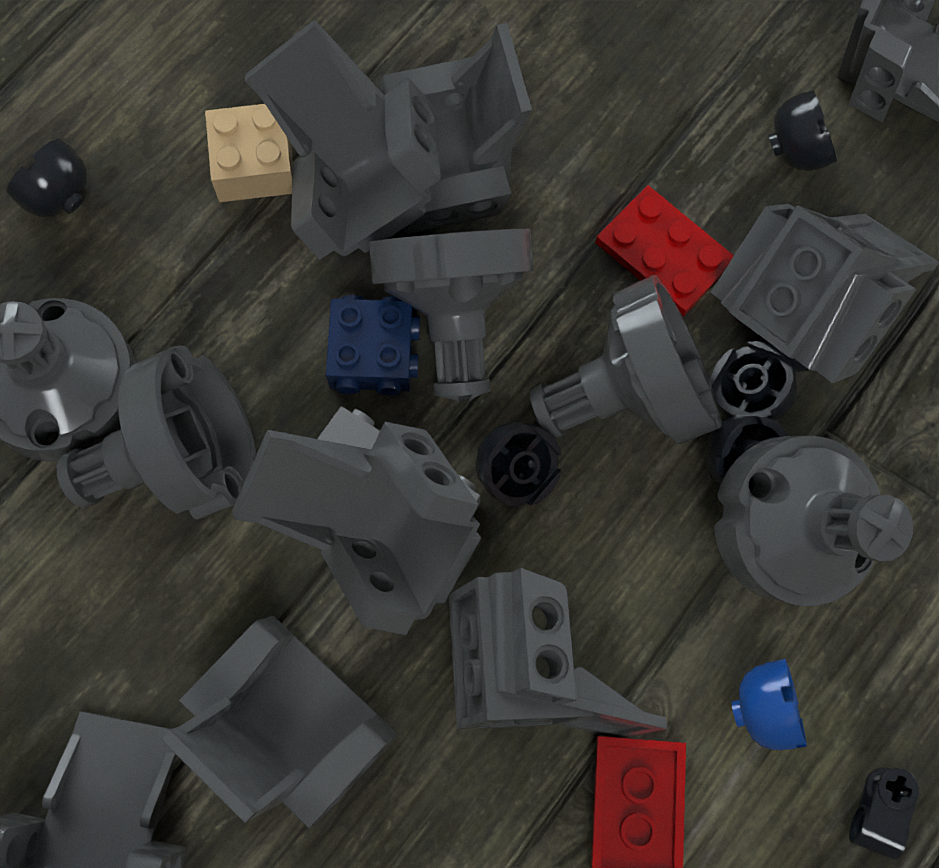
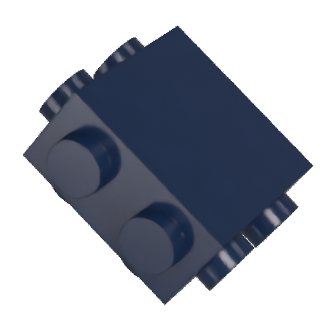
(371, 345)

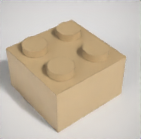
(248, 153)

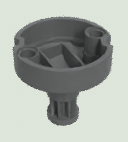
(453, 284)
(644, 369)
(58, 375)
(176, 435)
(807, 522)

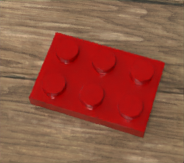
(661, 241)
(638, 803)

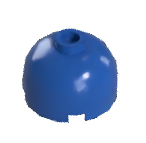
(770, 707)

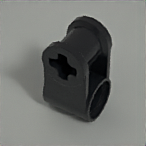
(882, 818)

